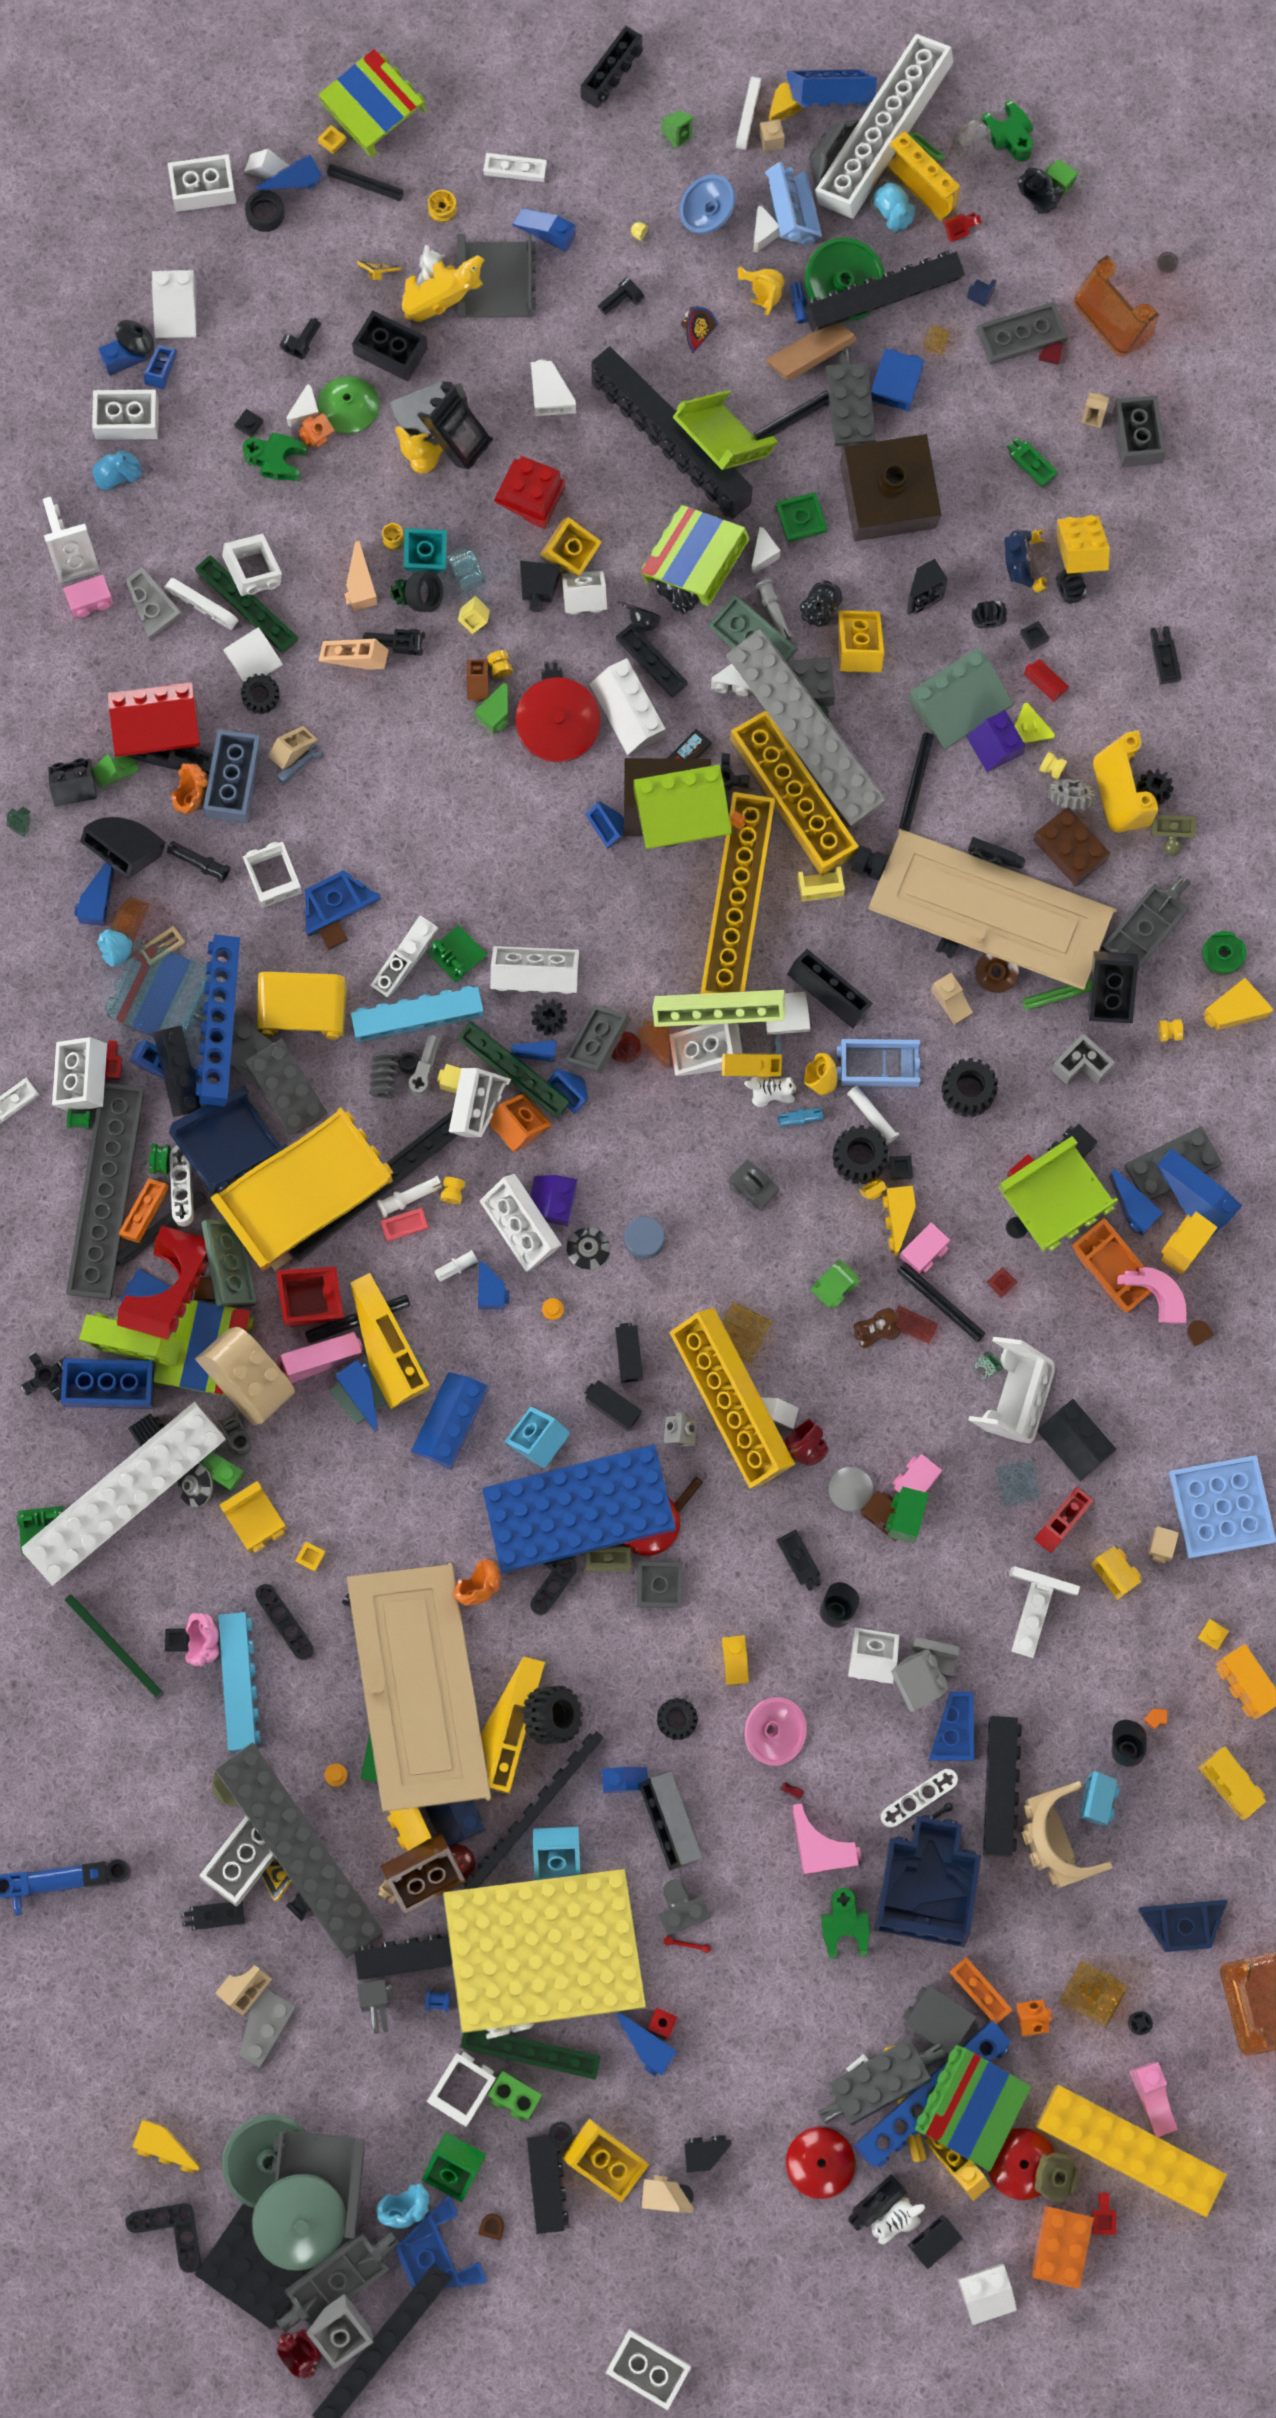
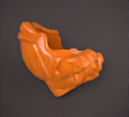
(191, 788)
(481, 1584)

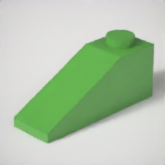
(222, 1471)

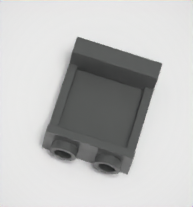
(938, 2018)

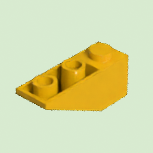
(751, 1064)
(900, 1206)
(161, 2142)
(961, 2169)

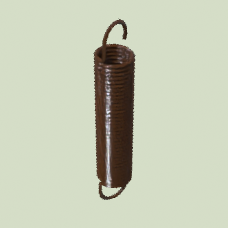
(688, 1493)

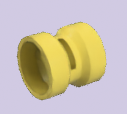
(1052, 765)

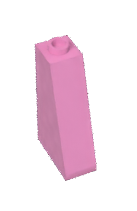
(319, 1357)

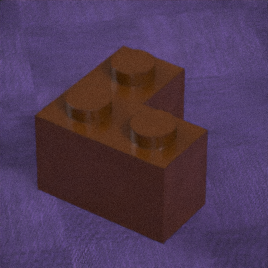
(878, 1510)

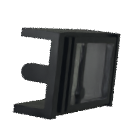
(456, 428)

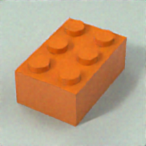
(1062, 2247)

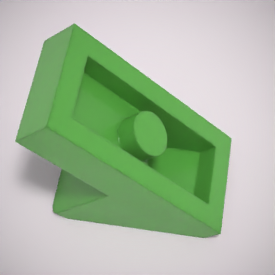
(114, 769)

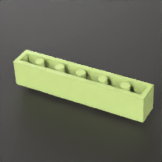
(719, 1008)

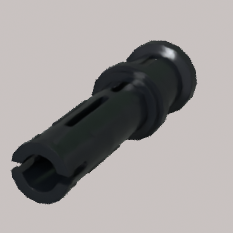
(207, 865)

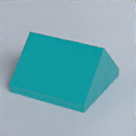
(425, 550)

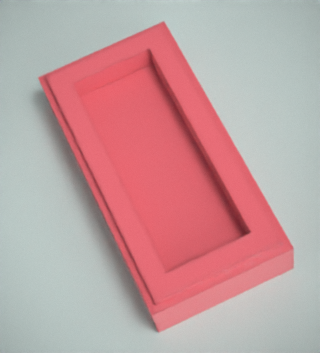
(404, 1224)

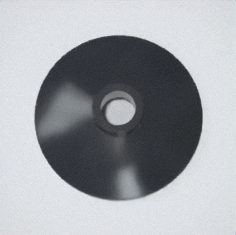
(134, 337)

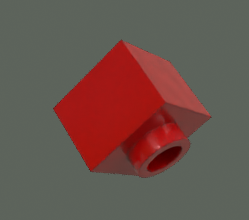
(666, 2031)

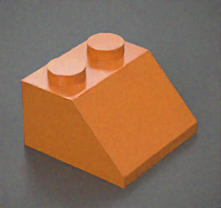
(518, 1122)

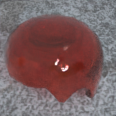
(631, 1046)
(464, 1858)

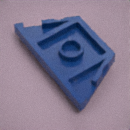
(335, 900)

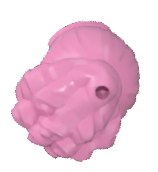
(203, 1641)

